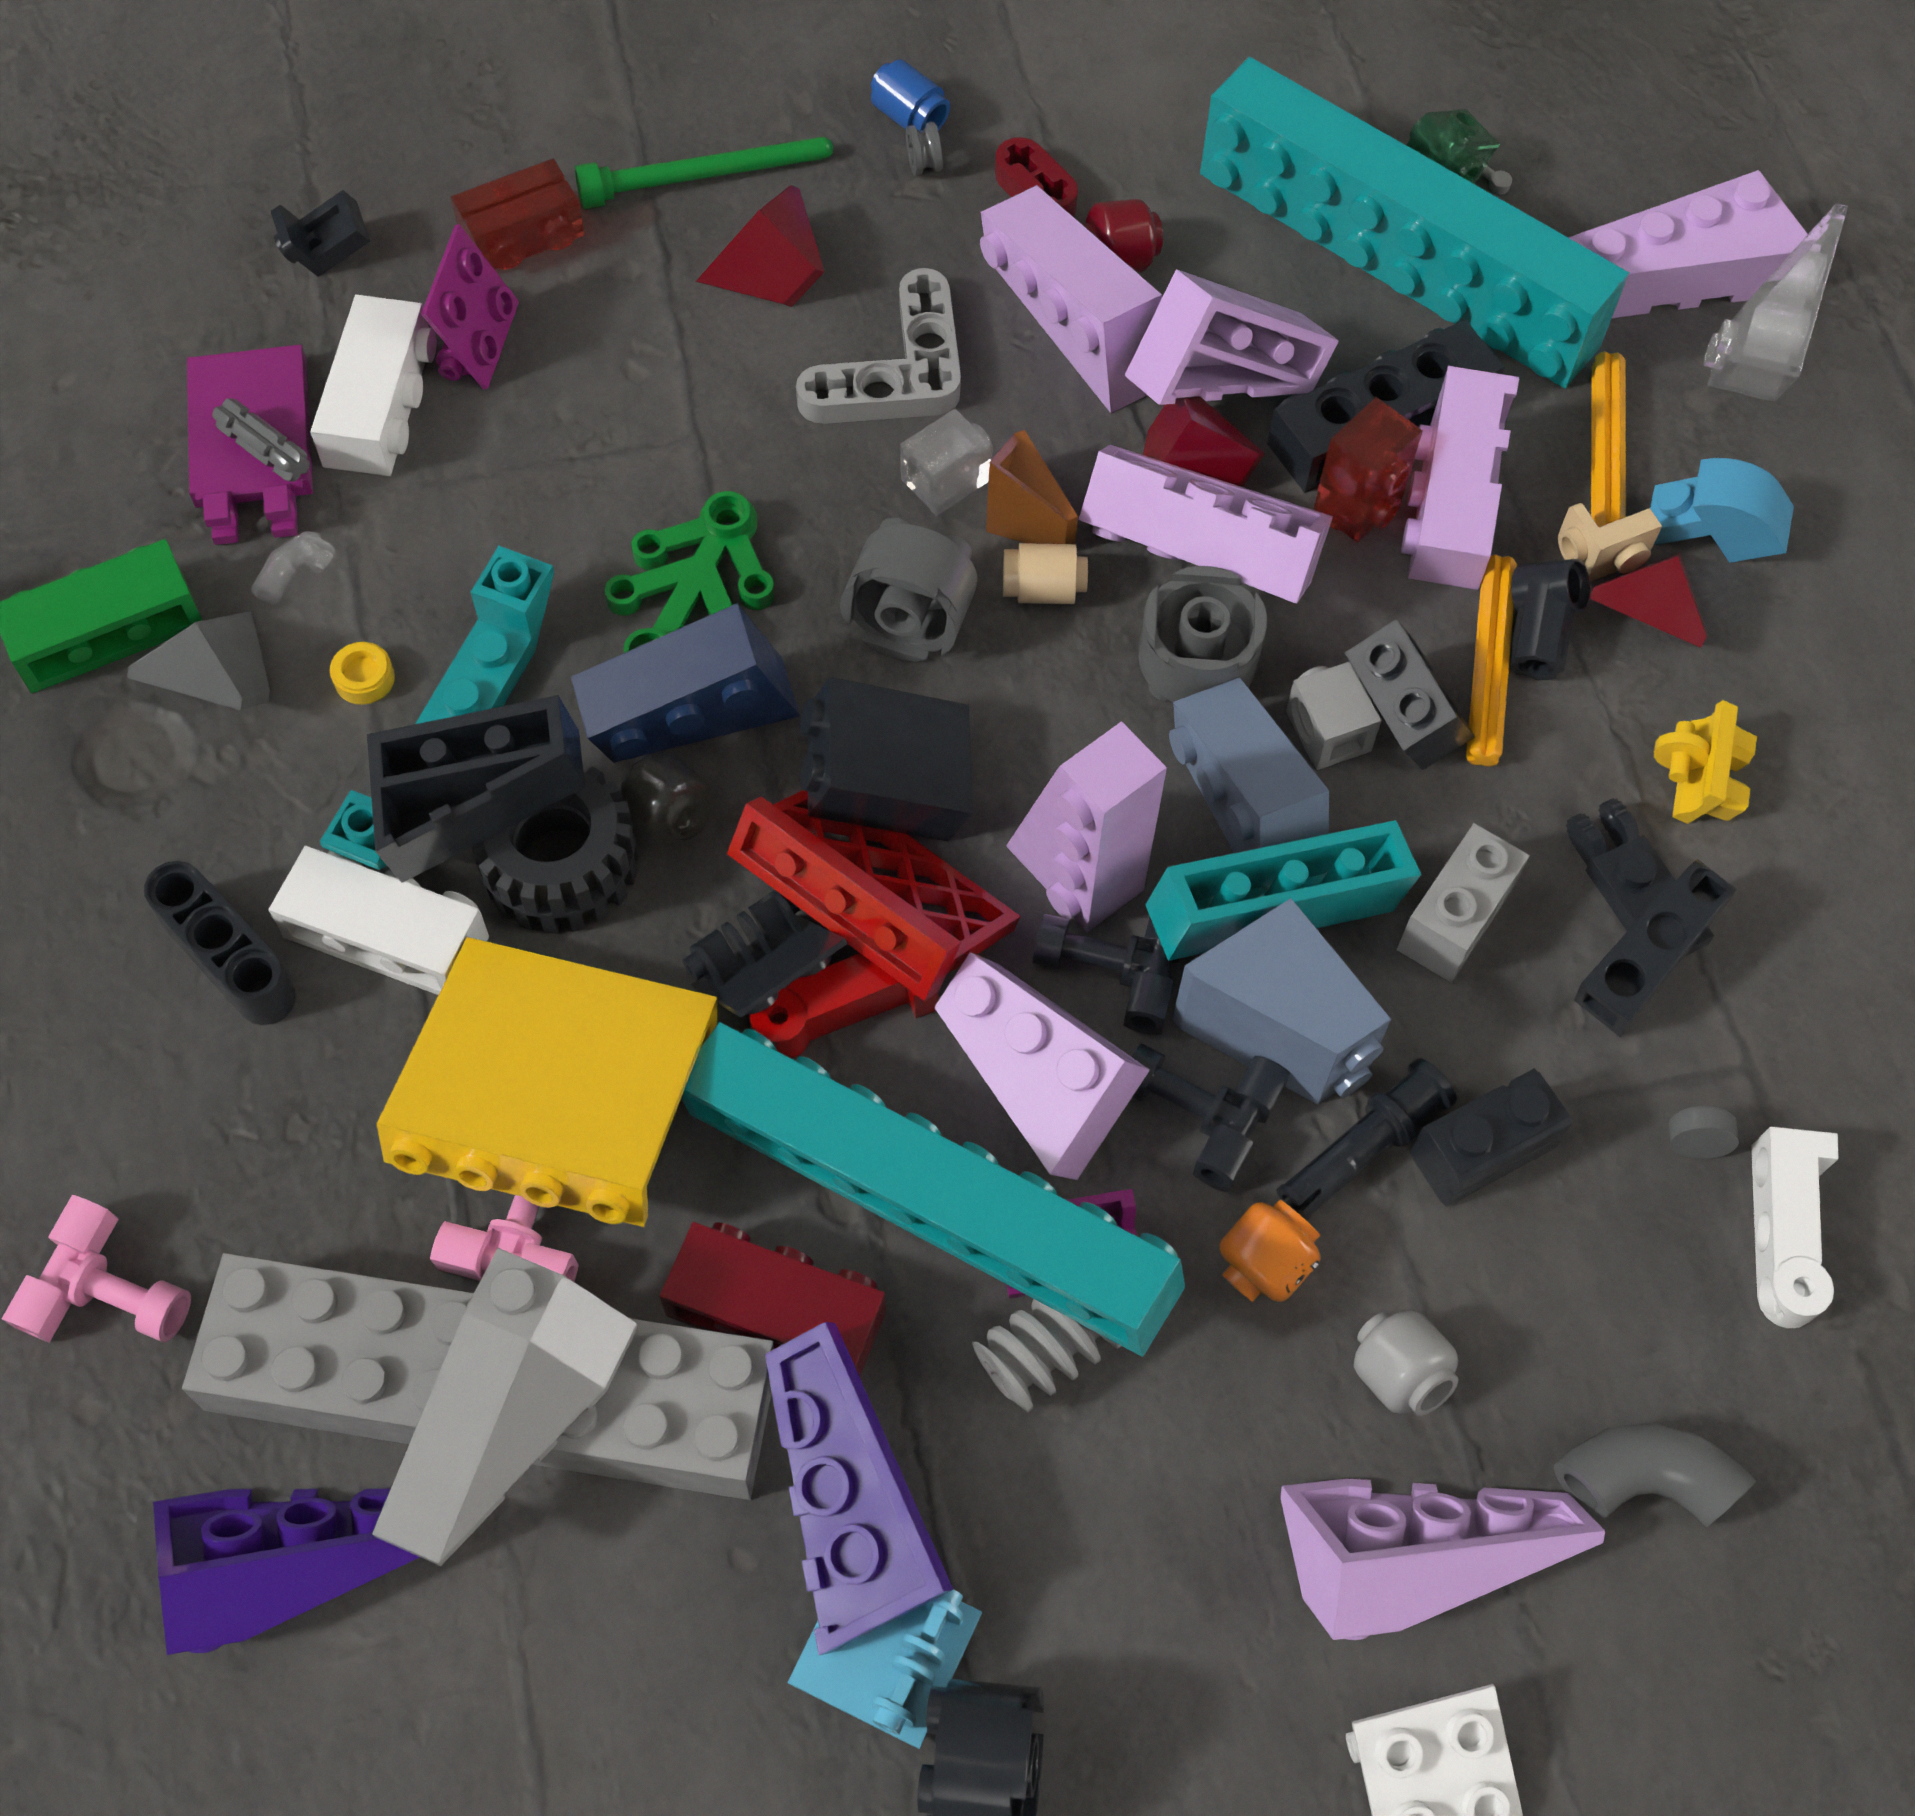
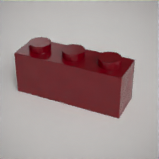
(768, 1294)

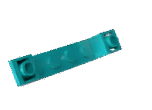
(510, 613)

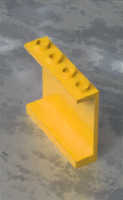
(546, 1081)

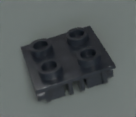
(775, 958)

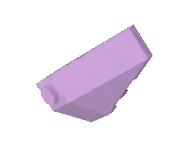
(1401, 1559)

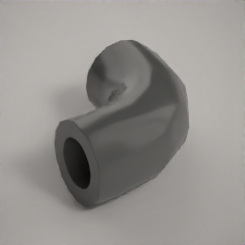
(1655, 1461)

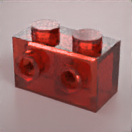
(1367, 470)

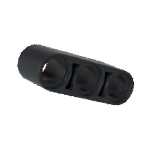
(206, 920)

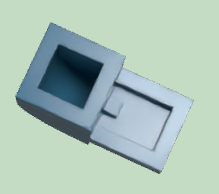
(1732, 503)

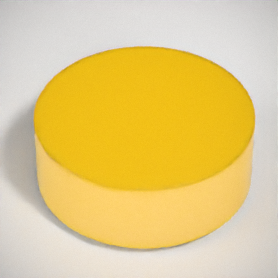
(362, 673)

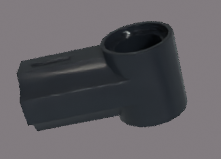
(1546, 603)

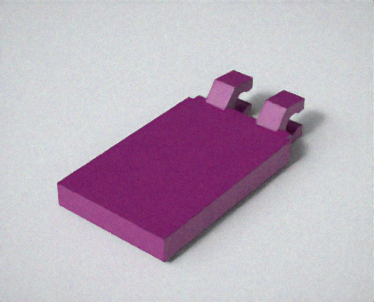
(223, 472)

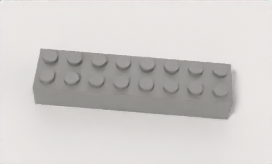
(368, 1350)

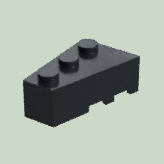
(467, 779)

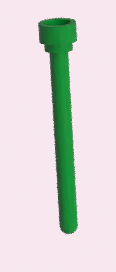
(599, 183)

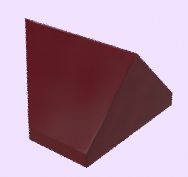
(771, 254)
(1201, 441)
(1657, 596)

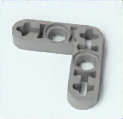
(906, 376)

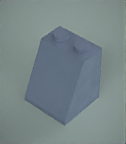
(1287, 999)

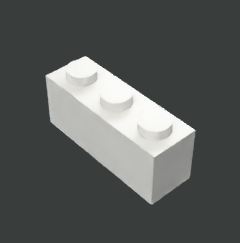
(373, 385)
(375, 918)

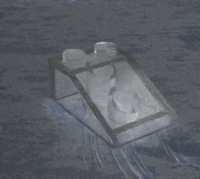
(1769, 336)

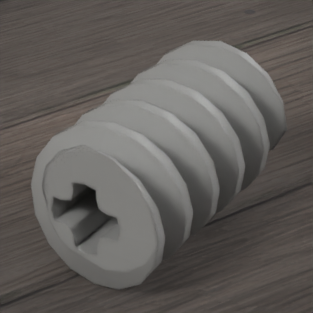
(1034, 1350)

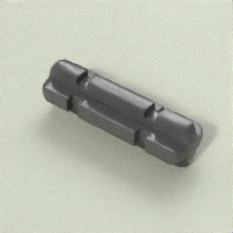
(261, 439)

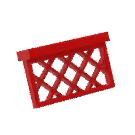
(839, 890)

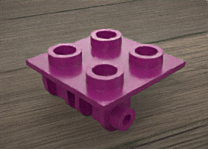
(469, 311)

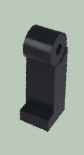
(1653, 947)

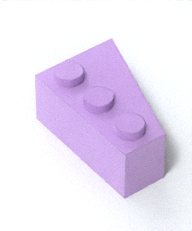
(1226, 342)
(1459, 479)
(1040, 1062)

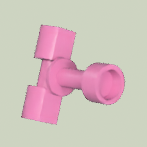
(470, 1251)
(79, 1274)

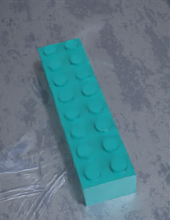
(1410, 222)

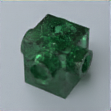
(1454, 141)

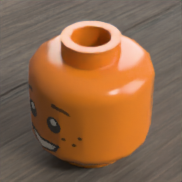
(1269, 1251)

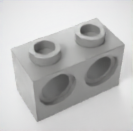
(1462, 902)

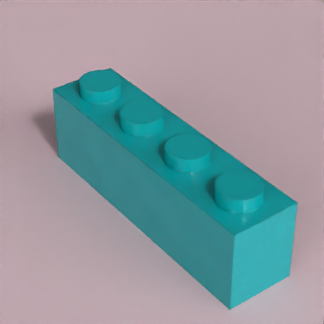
(1326, 876)

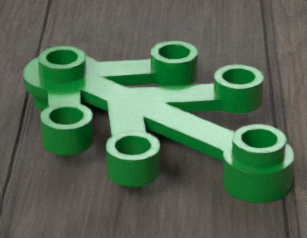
(693, 575)

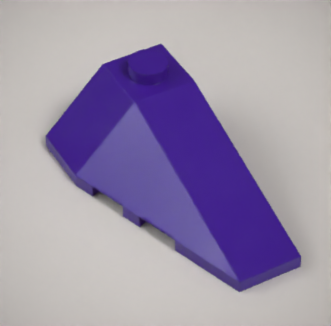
(251, 1565)

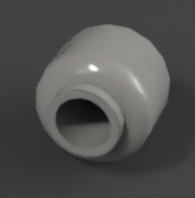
(1406, 1362)

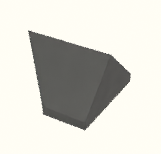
(211, 662)

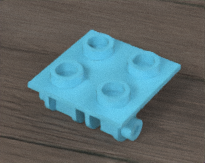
(891, 1670)

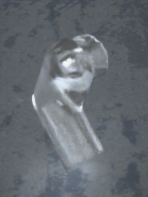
(286, 560)

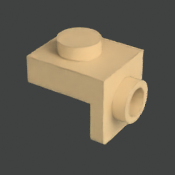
(1608, 548)

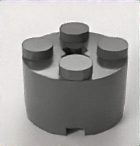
(910, 590)
(1200, 633)

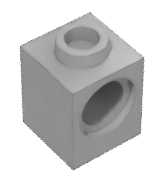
(1332, 715)

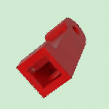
(831, 1001)

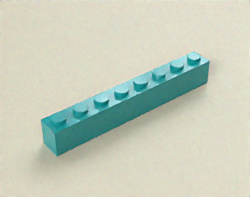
(935, 1188)

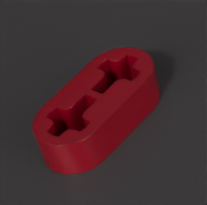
(1042, 172)

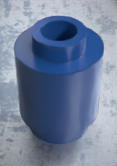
(908, 96)

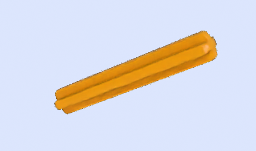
(1608, 438)
(1491, 663)

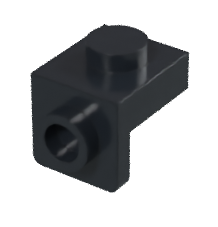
(322, 235)

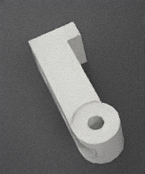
(1788, 1223)

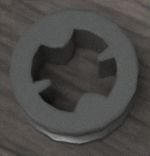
(924, 148)

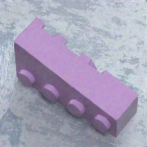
(1699, 245)
(1073, 288)
(1094, 827)

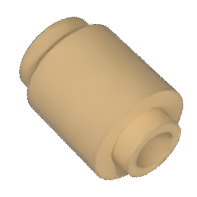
(1044, 573)

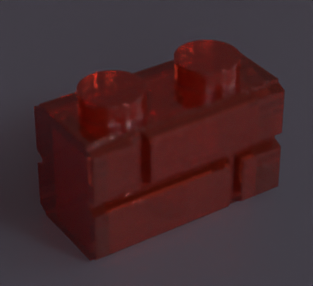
(520, 214)

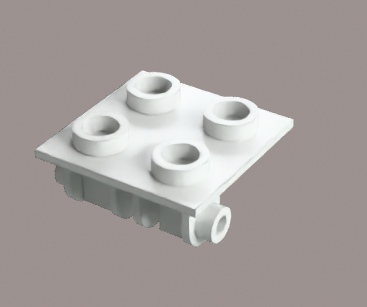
(1438, 1758)

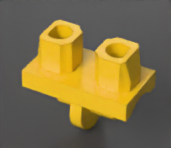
(1701, 761)

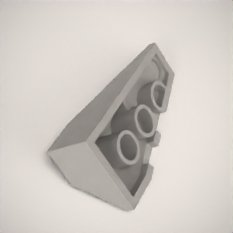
(511, 1383)

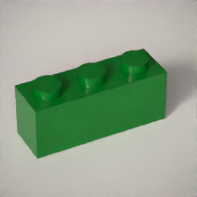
(96, 616)

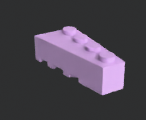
(1205, 521)

